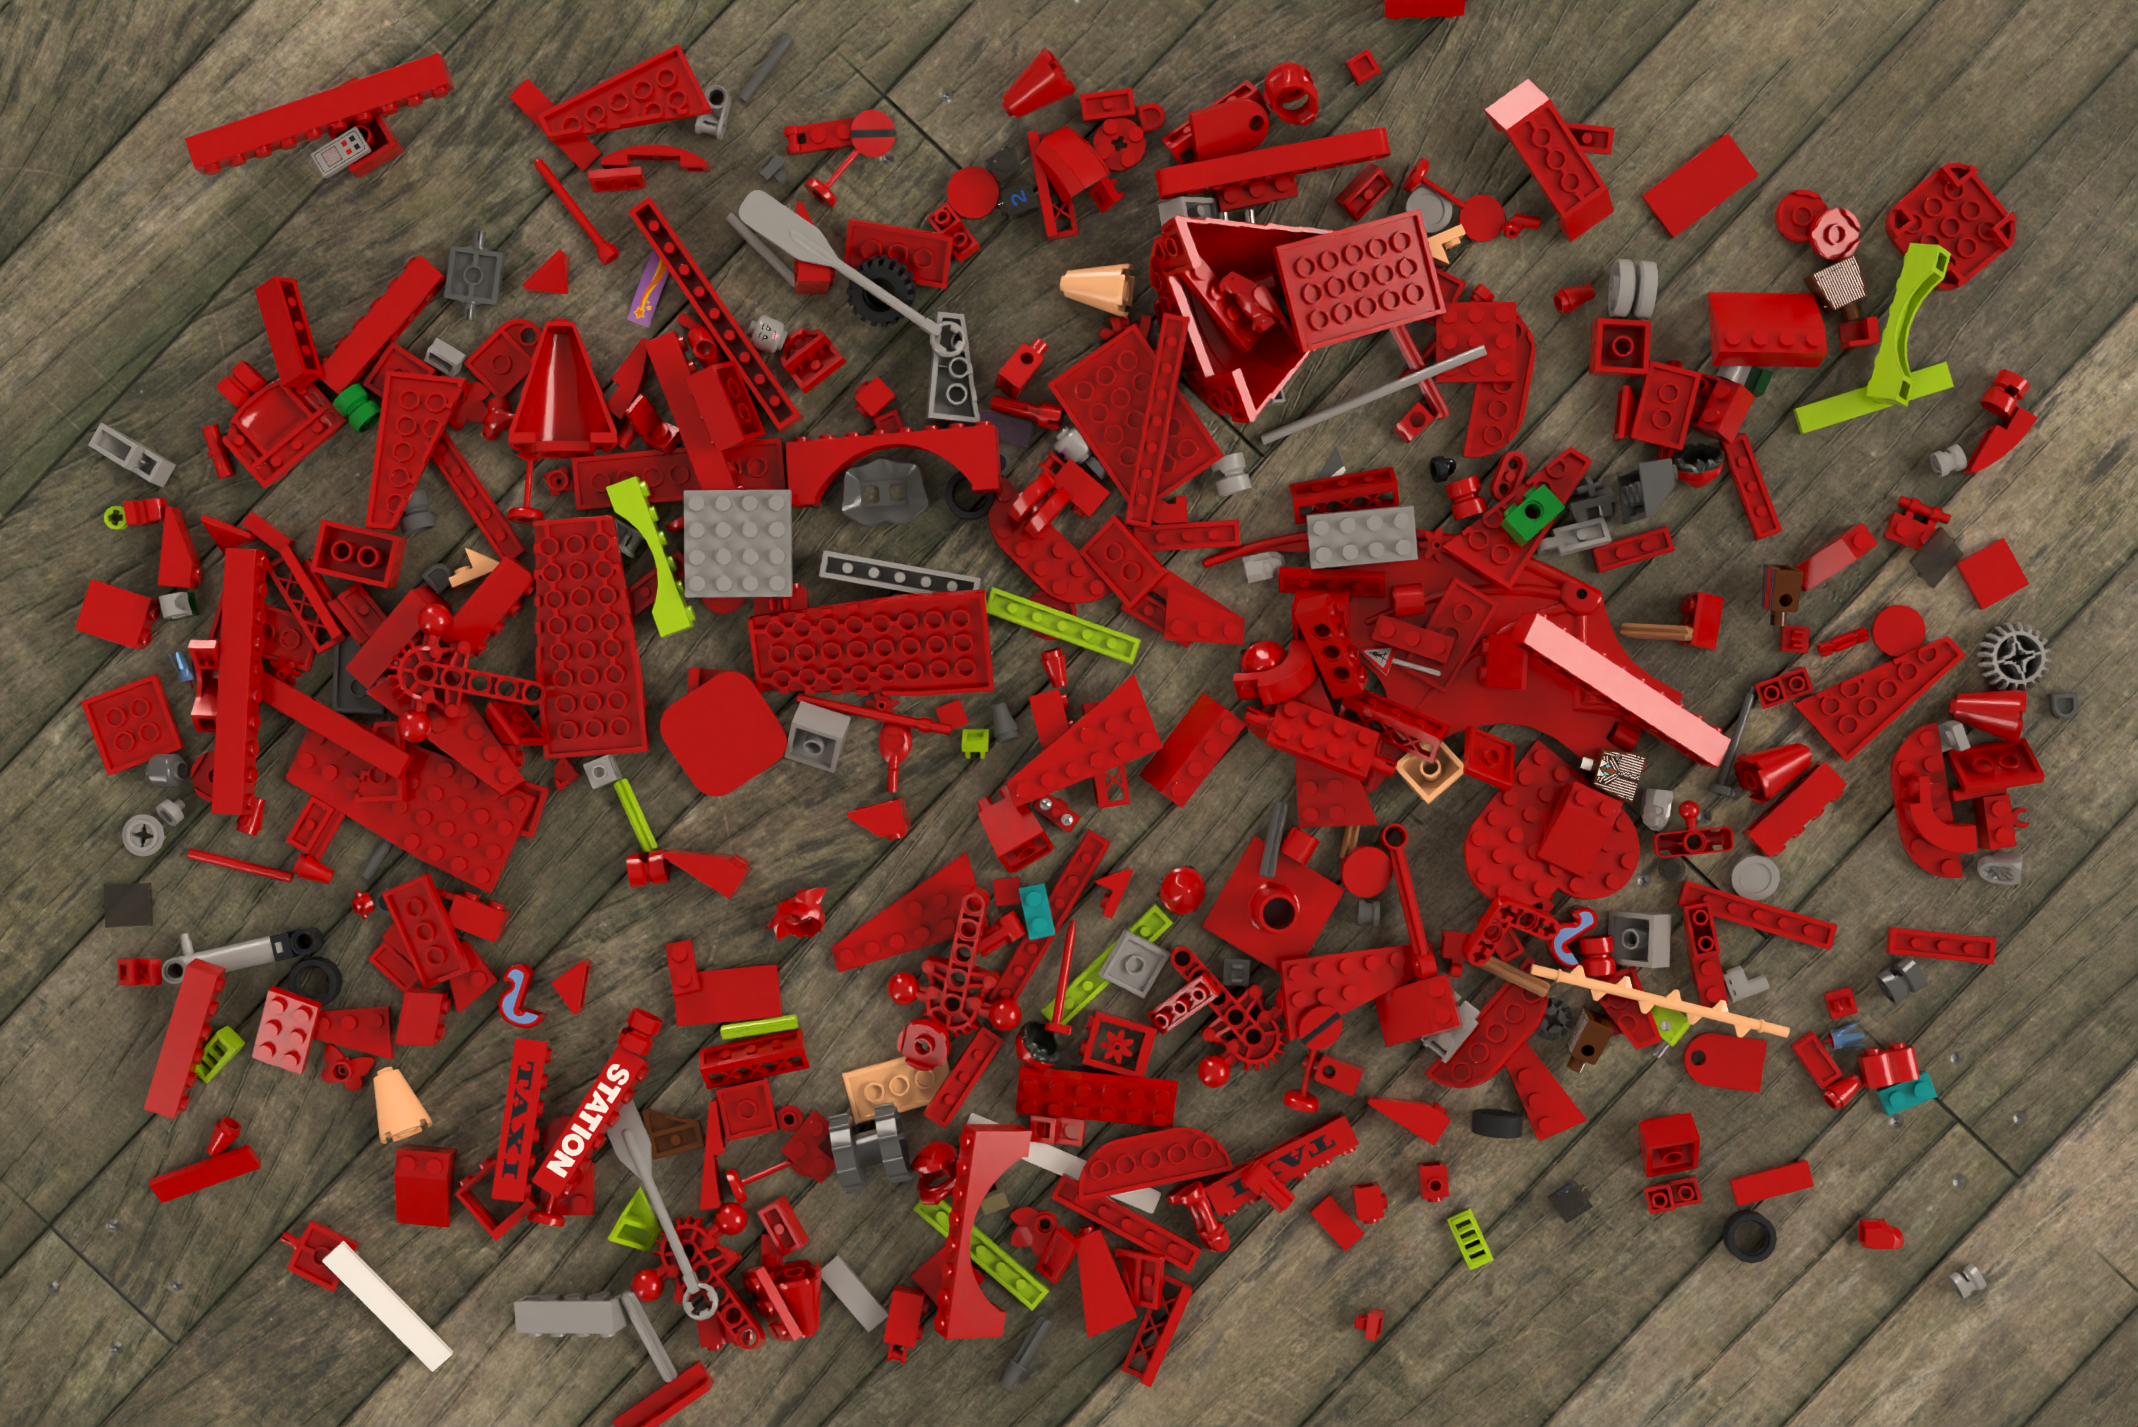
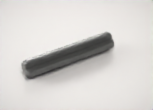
(1273, 840)

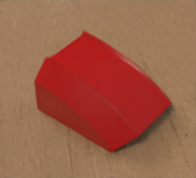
(1070, 162)

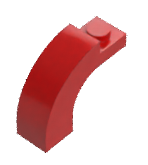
(205, 658)
(1281, 682)
(1924, 822)

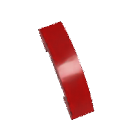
(623, 158)

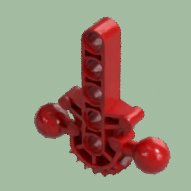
(415, 723)
(905, 989)
(1215, 1069)
(729, 1220)

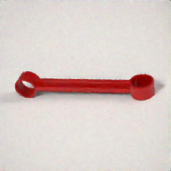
(1422, 960)

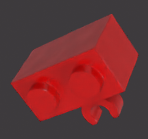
(768, 605)
(1996, 821)

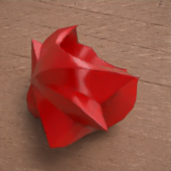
(799, 915)

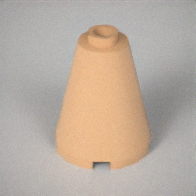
(1101, 287)
(397, 1106)

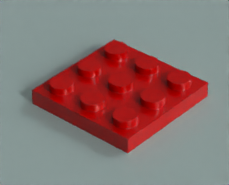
(1473, 325)
(132, 724)

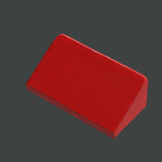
(1364, 192)
(783, 1226)

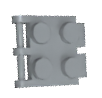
(1454, 1039)

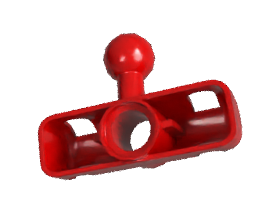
(1677, 840)

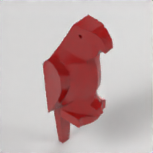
(1255, 303)

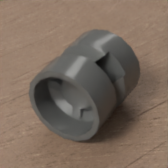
(416, 516)
(1901, 980)

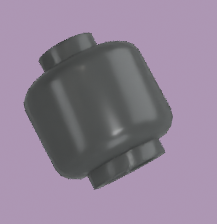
(166, 770)

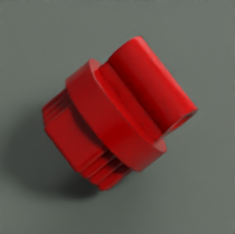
(1116, 326)

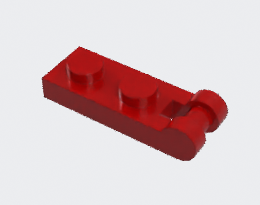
(819, 137)

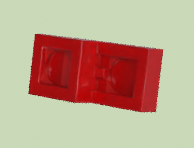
(139, 971)
(1057, 1130)

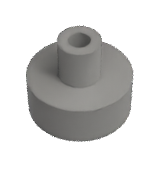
(171, 811)

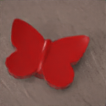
(345, 1069)

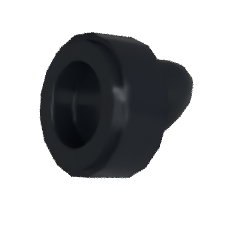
(1439, 469)

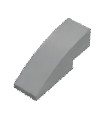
(132, 455)

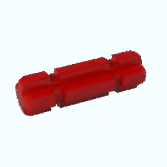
(1842, 642)

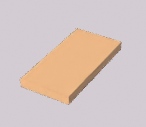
(890, 1083)

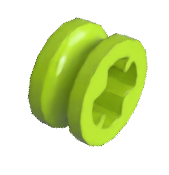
(108, 518)

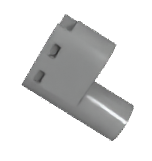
(1739, 987)

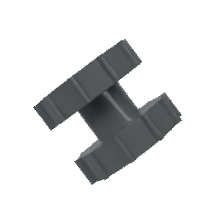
(857, 1150)

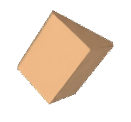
(1429, 778)

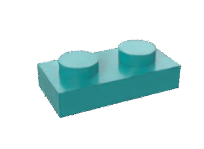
(1037, 911)
(1906, 1094)

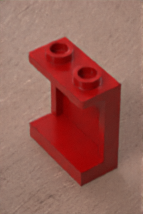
(118, 615)

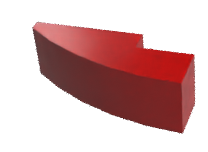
(631, 380)
(2000, 440)

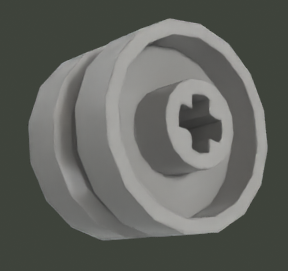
(1632, 289)

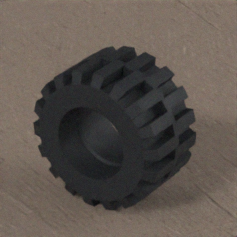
(894, 273)

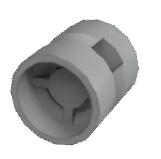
(1231, 474)

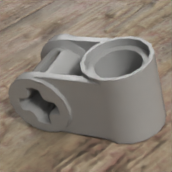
(719, 115)
(625, 533)

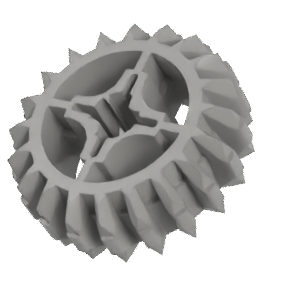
(2010, 648)

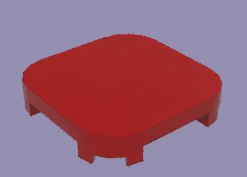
(1959, 215)
(723, 733)

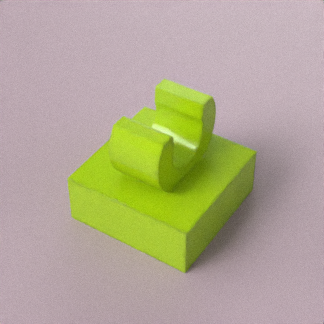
(975, 741)

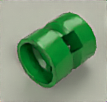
(355, 404)

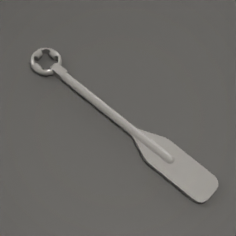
(809, 245)
(635, 1151)

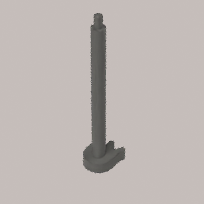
(1720, 787)

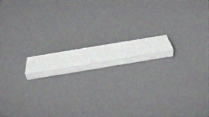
(387, 1306)

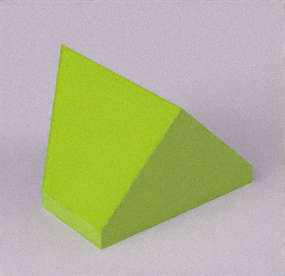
(636, 1224)

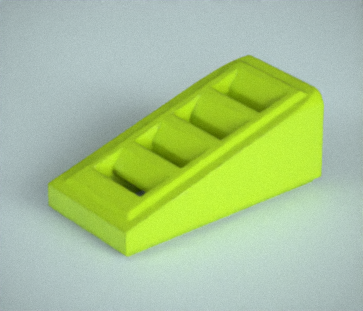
(229, 1043)
(1479, 1260)

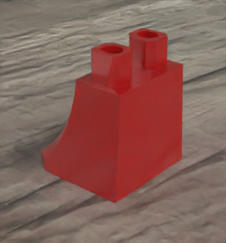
(1013, 832)

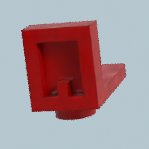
(650, 427)

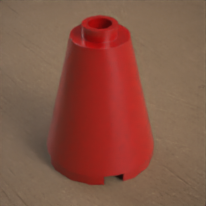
(1038, 86)
(1991, 712)
(1771, 769)
(801, 1291)

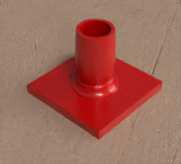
(1275, 915)

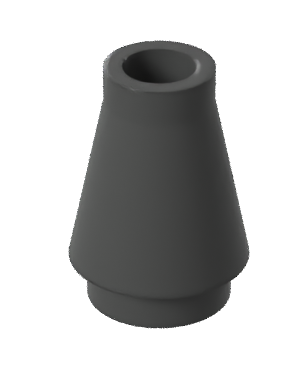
(1004, 725)

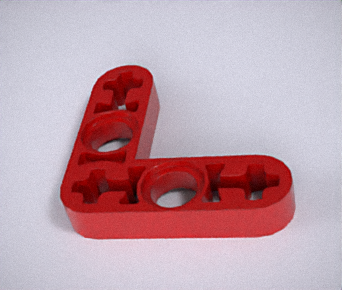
(1503, 920)

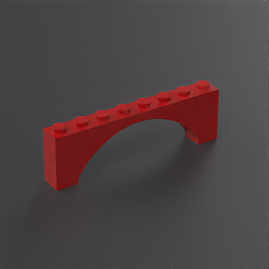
(817, 463)
(983, 1158)

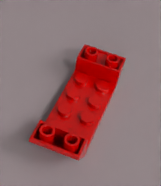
(1552, 158)

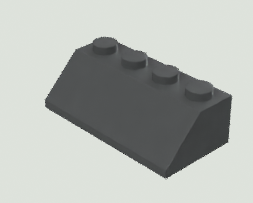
(1645, 488)

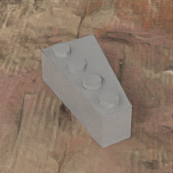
(951, 380)
(573, 1314)

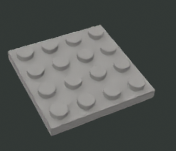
(738, 543)

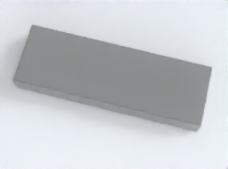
(853, 1293)

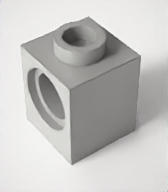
(602, 771)

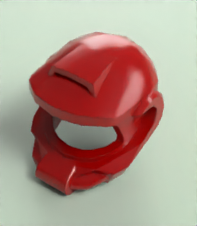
(1286, 84)
(932, 1163)

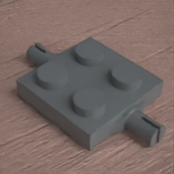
(474, 275)

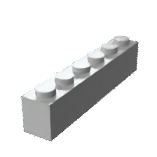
(892, 575)

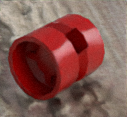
(241, 384)
(2003, 397)
(1466, 498)
(648, 868)
(1597, 957)
(639, 1033)

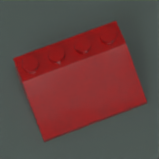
(1766, 329)

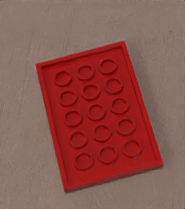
(1359, 280)
(1108, 405)

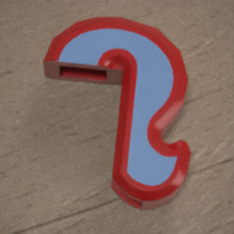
(1582, 921)
(513, 999)

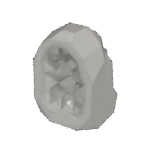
(1262, 566)
(1656, 807)
(2001, 868)

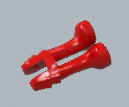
(1209, 1229)

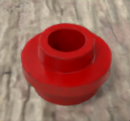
(798, 1118)

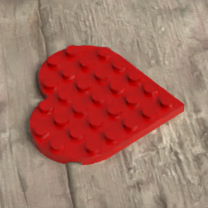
(1511, 827)

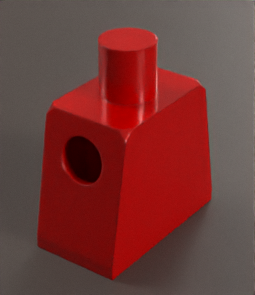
(1015, 374)
(1346, 1073)

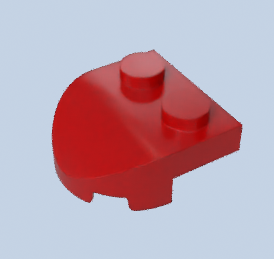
(810, 358)

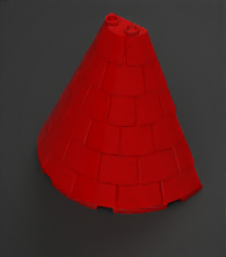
(1214, 365)

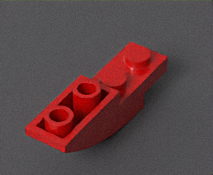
(1703, 954)

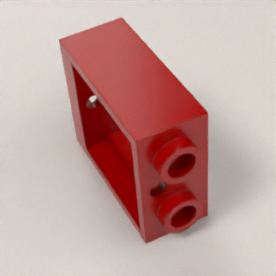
(1143, 1053)
(481, 1213)

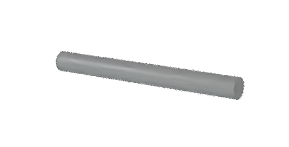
(761, 248)

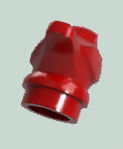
(498, 418)

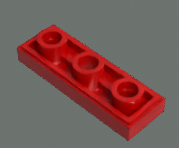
(1191, 996)

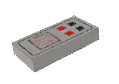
(341, 152)

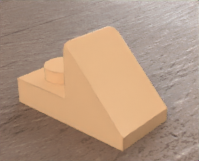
(1449, 239)
(481, 569)

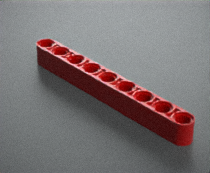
(1272, 163)

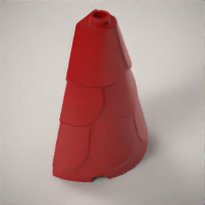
(561, 400)

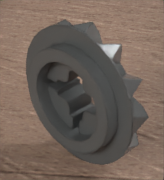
(1563, 1015)

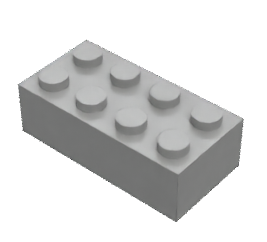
(1361, 536)

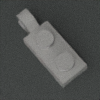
(1576, 537)

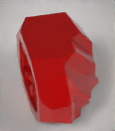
(1879, 1234)

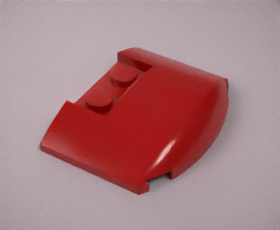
(281, 429)

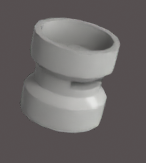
(1948, 461)
(1967, 1281)

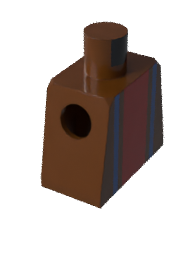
(1778, 582)

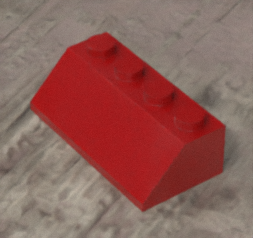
(491, 605)
(1192, 750)

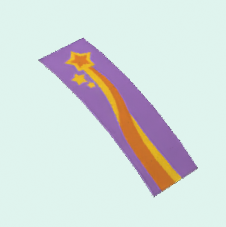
(648, 291)

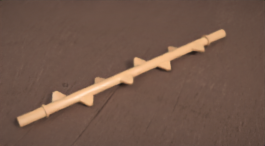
(1671, 1001)

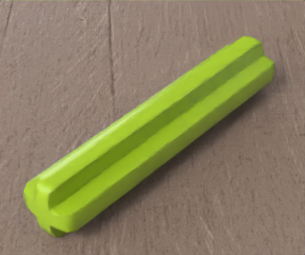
(635, 815)
(759, 1026)

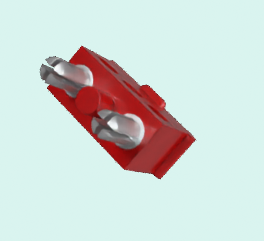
(1057, 812)

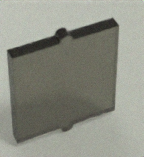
(1936, 557)
(128, 905)

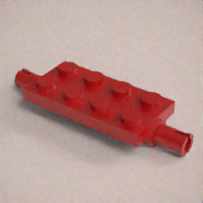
(1321, 739)

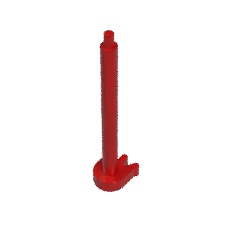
(1056, 1026)

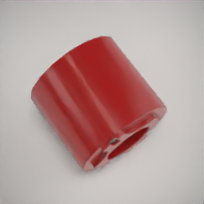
(1408, 599)
(1299, 845)

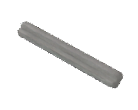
(648, 1336)

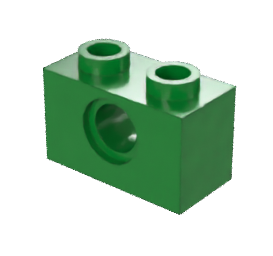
(1546, 509)

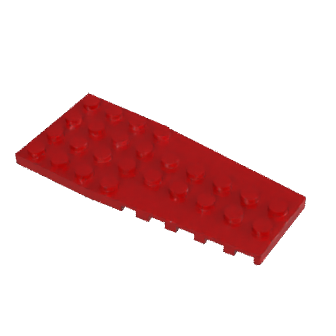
(586, 642)
(877, 646)
(447, 815)

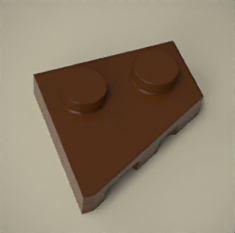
(672, 1133)

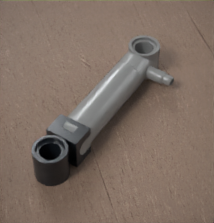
(246, 953)

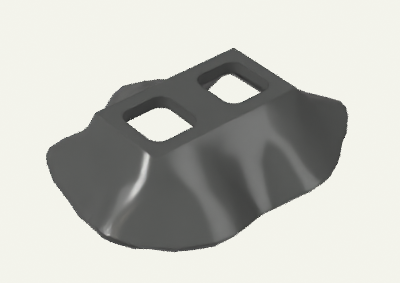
(883, 473)

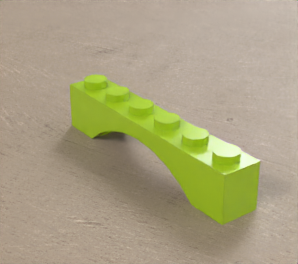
(1922, 271)
(670, 608)

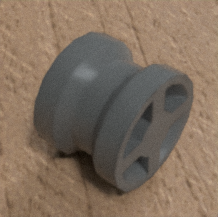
(1367, 913)

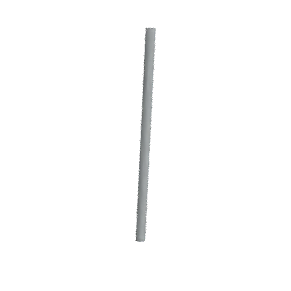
(1373, 394)

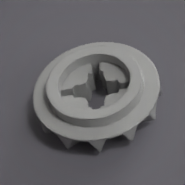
(135, 843)

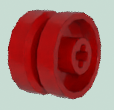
(1035, 500)

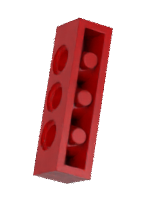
(1331, 646)

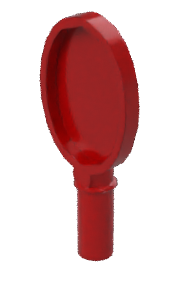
(894, 746)

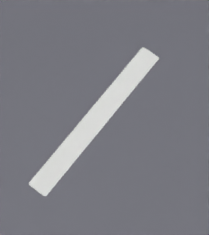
(1063, 1162)

